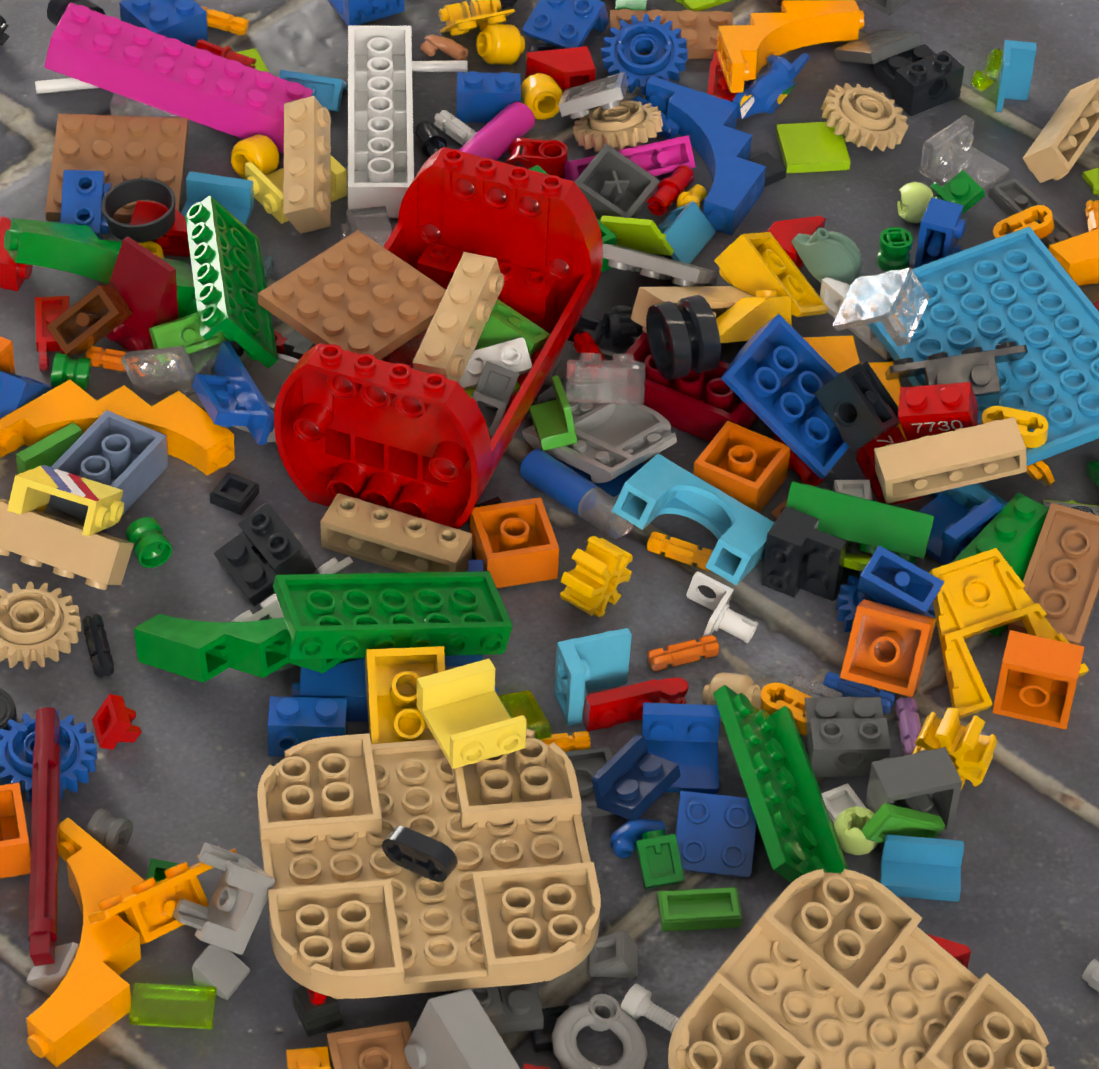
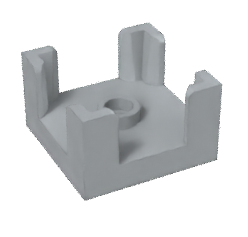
(234, 905)

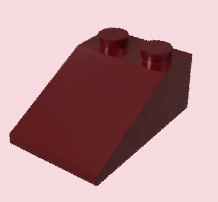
(149, 291)

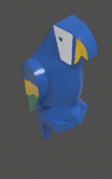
(769, 87)

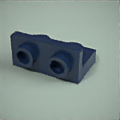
(633, 780)

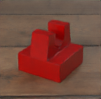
(114, 722)

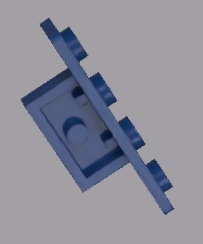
(233, 396)

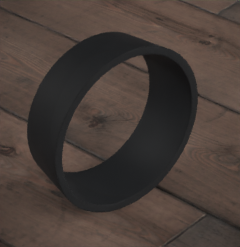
(138, 190)

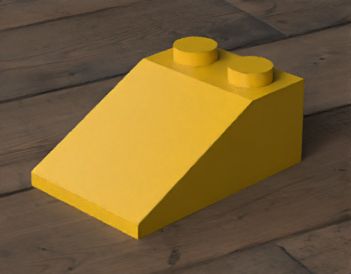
(760, 263)
(393, 691)

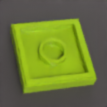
(811, 148)

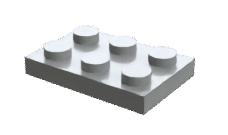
(601, 92)

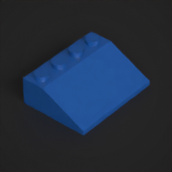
(778, 382)

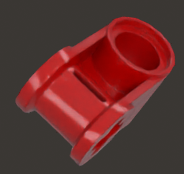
(546, 154)

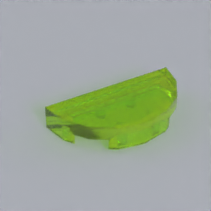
(987, 77)

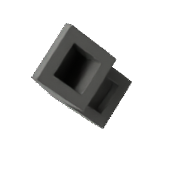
(494, 393)

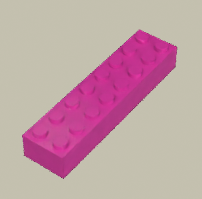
(170, 75)

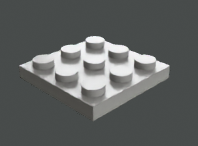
(658, 266)

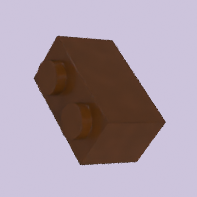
(89, 320)

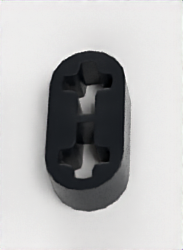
(419, 853)

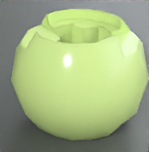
(914, 201)
(849, 832)

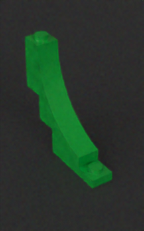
(81, 252)
(208, 648)

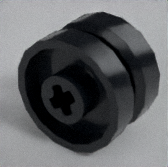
(683, 337)

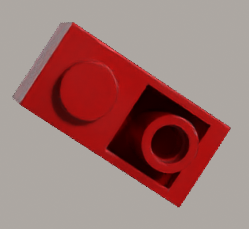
(566, 66)

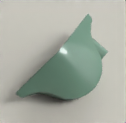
(829, 255)

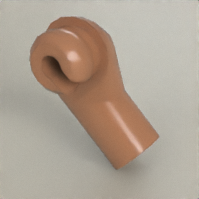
(448, 46)

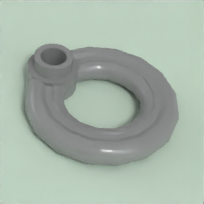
(615, 1019)

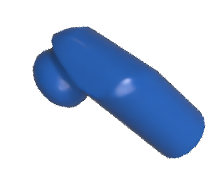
(625, 837)

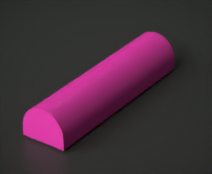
(497, 135)
(654, 158)

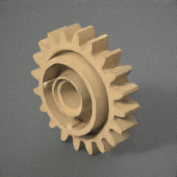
(864, 117)
(619, 127)
(36, 624)

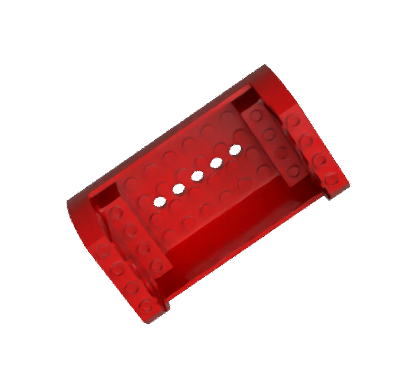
(412, 434)

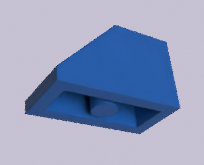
(18, 391)
(898, 582)

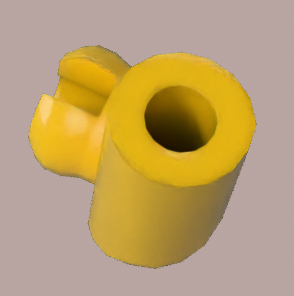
(696, 194)

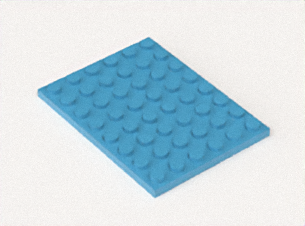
(1024, 296)

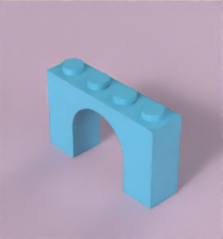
(669, 489)

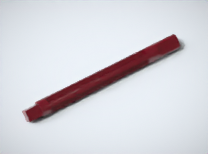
(44, 838)

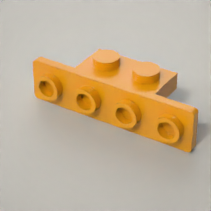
(154, 903)

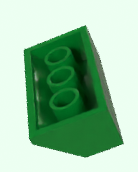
(864, 520)
(1014, 534)

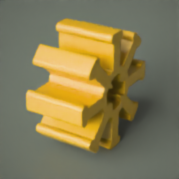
(596, 576)
(966, 747)

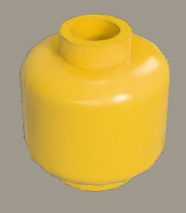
(500, 44)
(541, 96)
(259, 151)

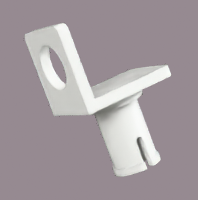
(723, 617)

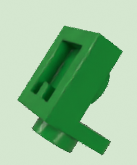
(959, 190)
(659, 859)

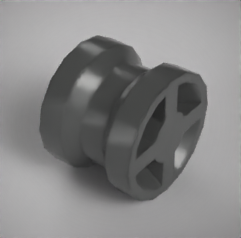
(110, 831)

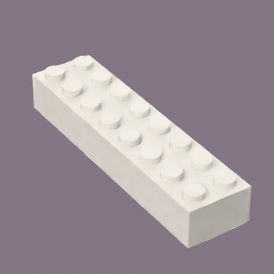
(379, 116)

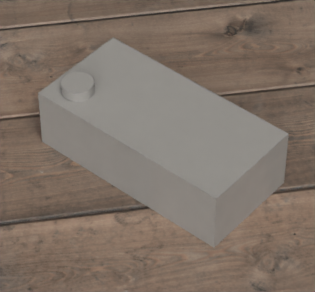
(456, 1036)

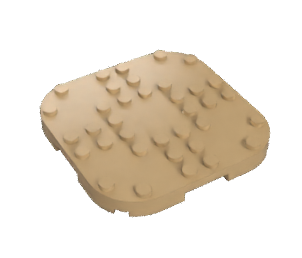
(365, 927)
(850, 984)

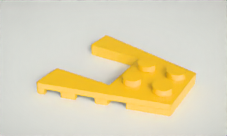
(976, 598)

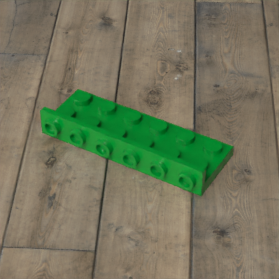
(228, 279)
(363, 611)
(780, 787)

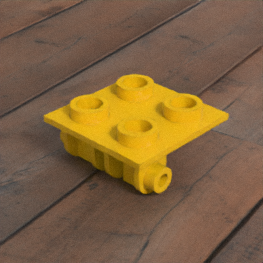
(483, 13)

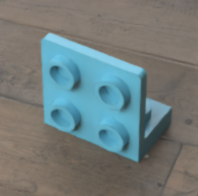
(589, 666)

